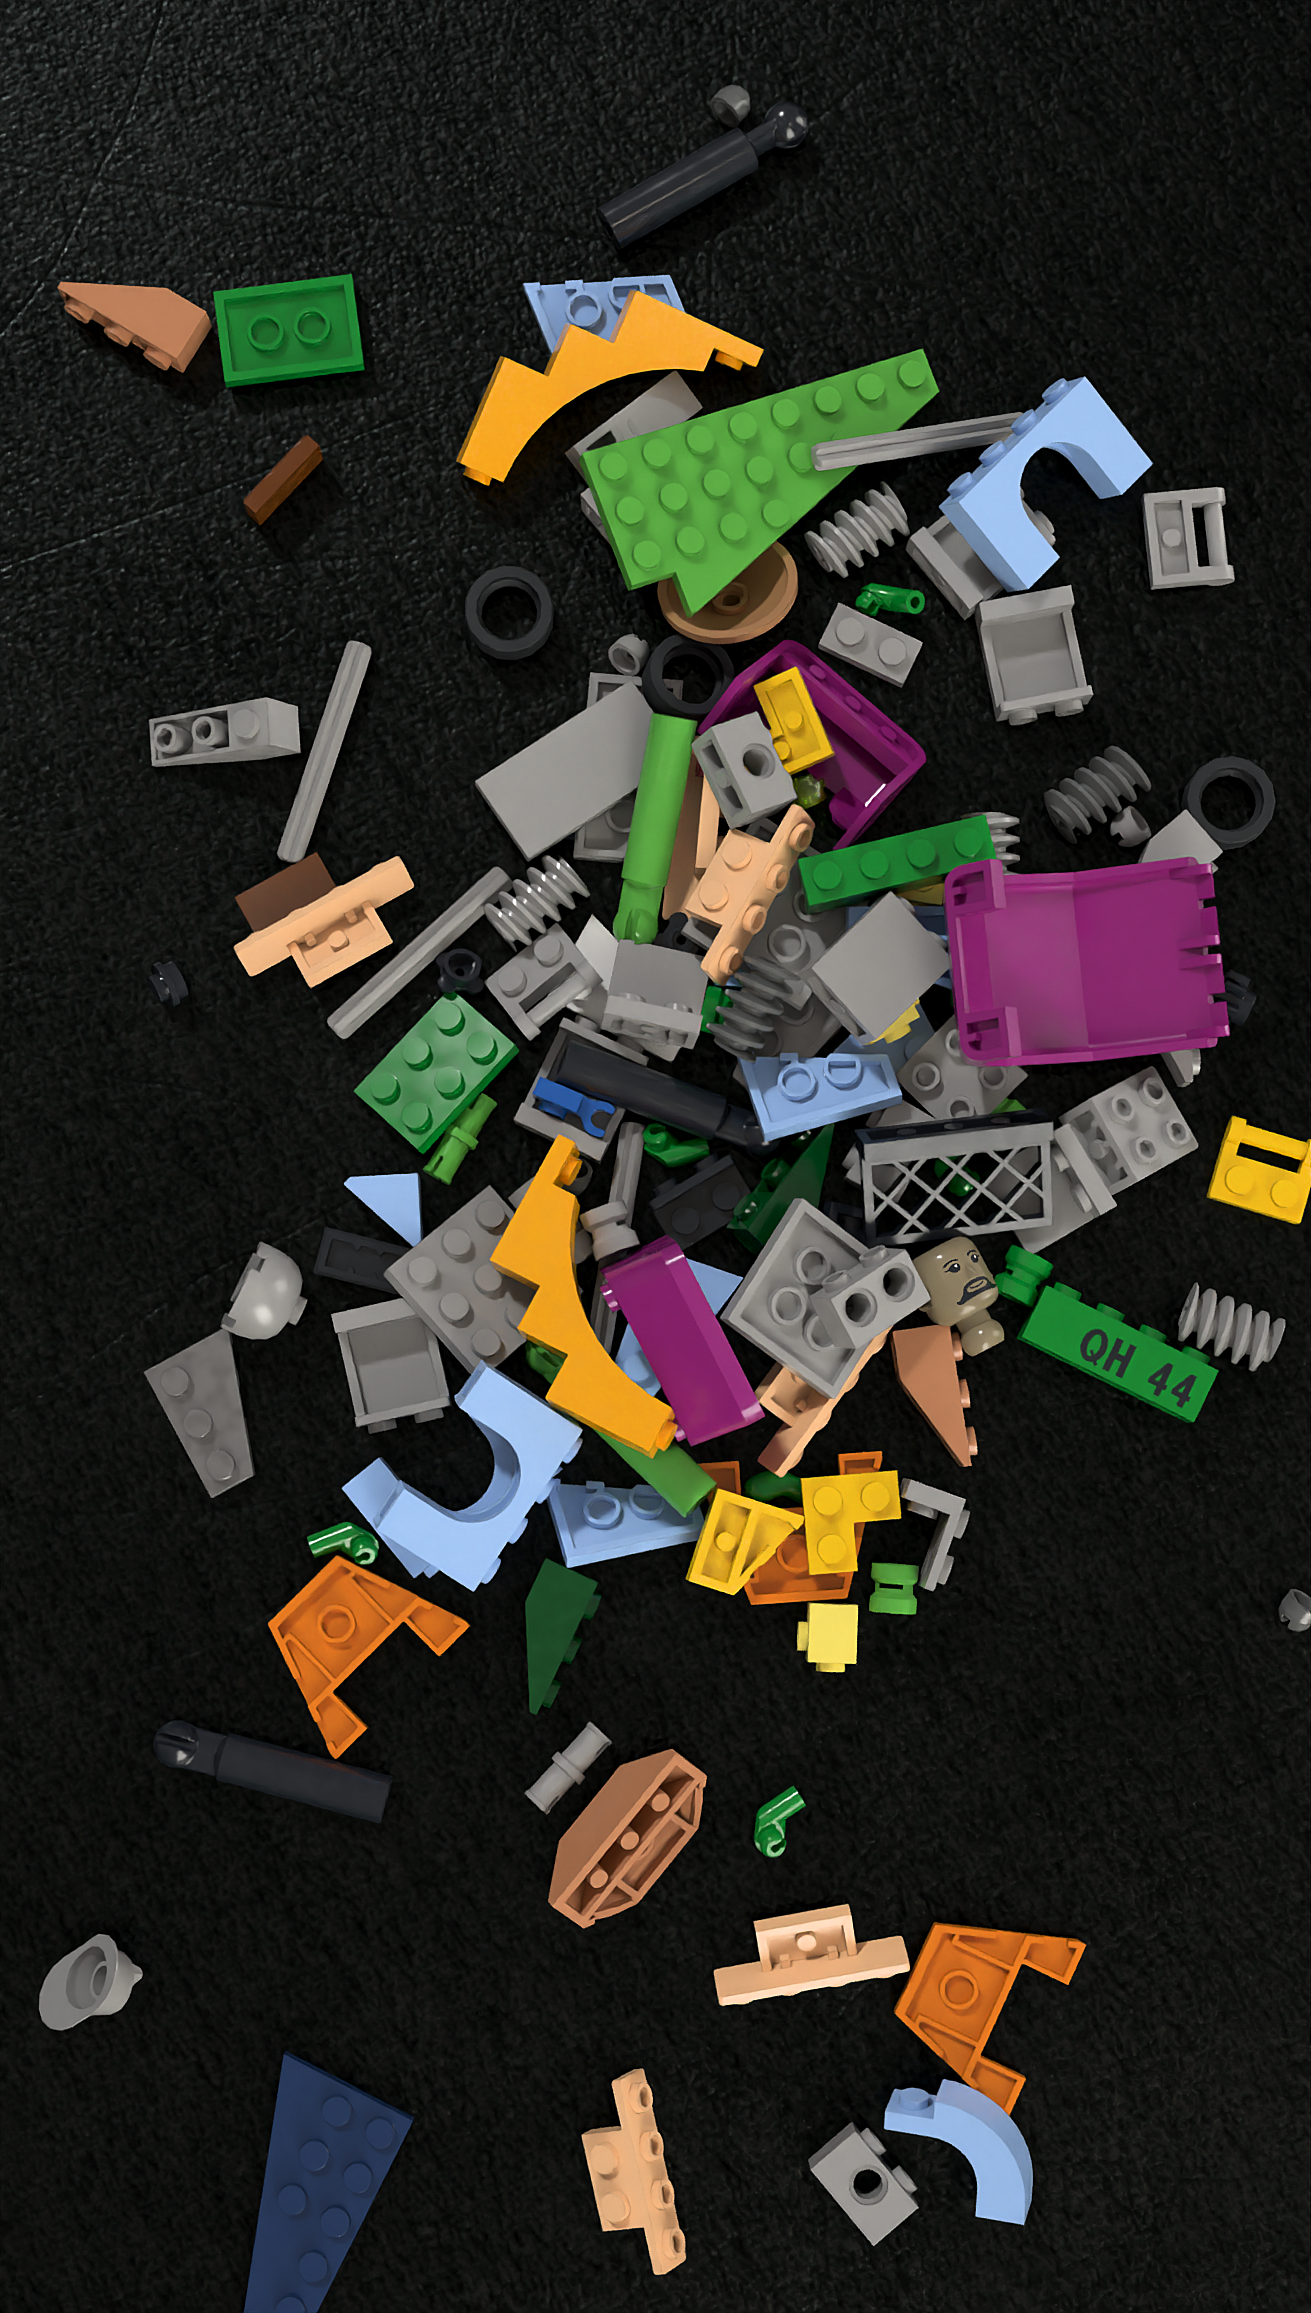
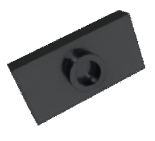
(357, 1259)

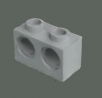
(872, 1306)

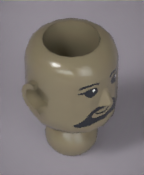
(960, 1293)

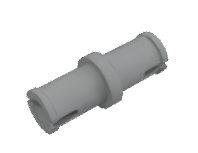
(568, 1767)

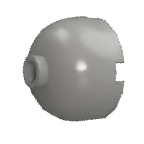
(266, 1295)

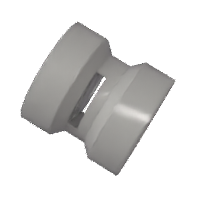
(609, 1230)

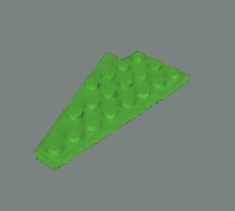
(729, 484)

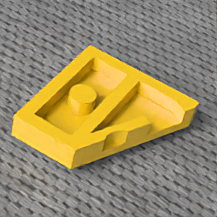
(737, 1540)

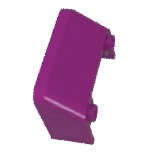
(871, 752)
(681, 1341)

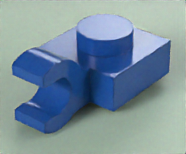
(559, 1101)

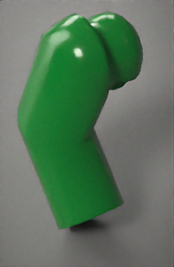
(771, 1822)

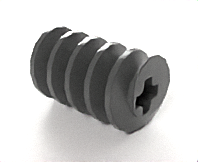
(1093, 790)
(751, 1006)

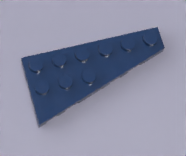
(319, 2182)

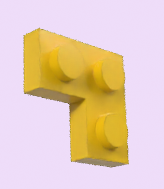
(793, 721)
(834, 1506)

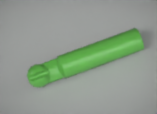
(654, 826)
(669, 1472)

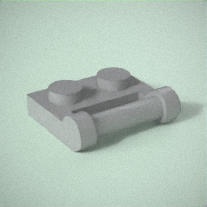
(1172, 538)
(536, 973)

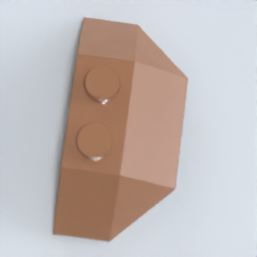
(626, 1837)

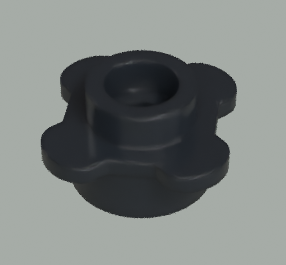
(668, 938)
(461, 961)

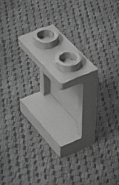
(956, 566)
(1032, 655)
(877, 968)
(571, 1127)
(391, 1365)

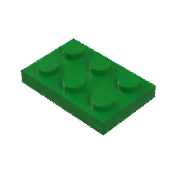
(288, 330)
(436, 1071)

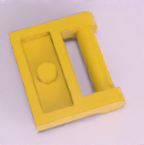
(1257, 1184)

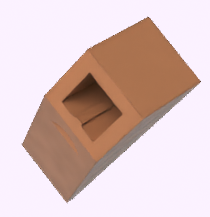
(149, 317)
(928, 1375)

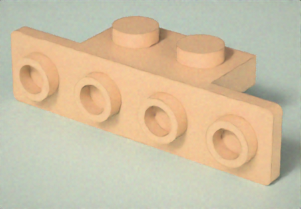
(694, 843)
(743, 886)
(332, 929)
(800, 1409)
(807, 1954)
(632, 2174)

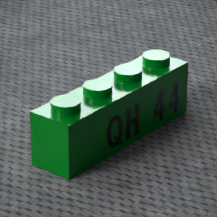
(892, 864)
(1118, 1353)

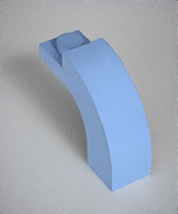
(981, 2133)

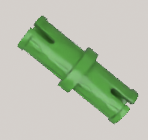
(459, 1138)

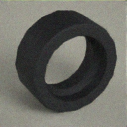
(509, 577)
(709, 655)
(1253, 777)

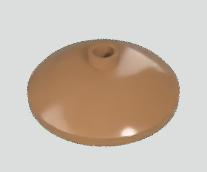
(744, 607)

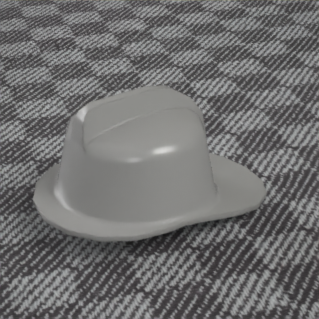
(87, 1983)

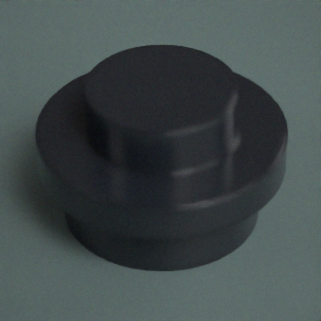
(167, 983)

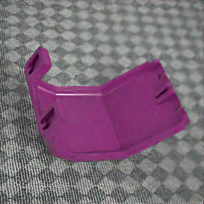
(1083, 962)

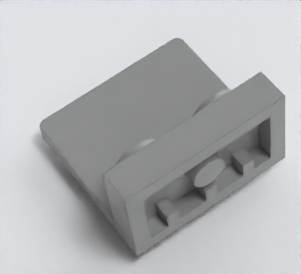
(655, 994)
(949, 1085)
(1131, 1130)
(1076, 1190)
(952, 1523)

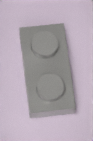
(870, 645)

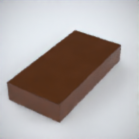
(283, 479)
(285, 892)

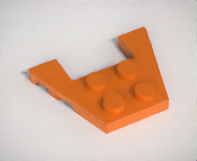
(786, 1572)
(338, 1625)
(962, 1988)

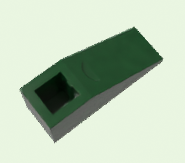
(792, 1175)
(552, 1616)

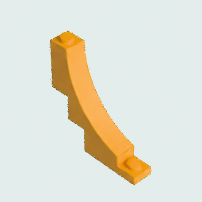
(644, 339)
(541, 1255)

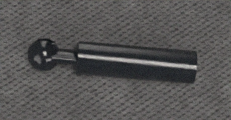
(699, 175)
(661, 1098)
(274, 1770)

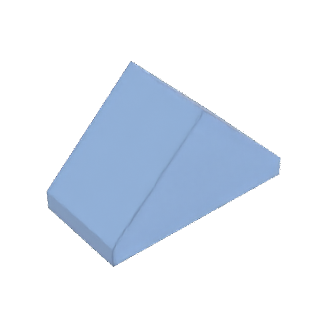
(393, 1199)

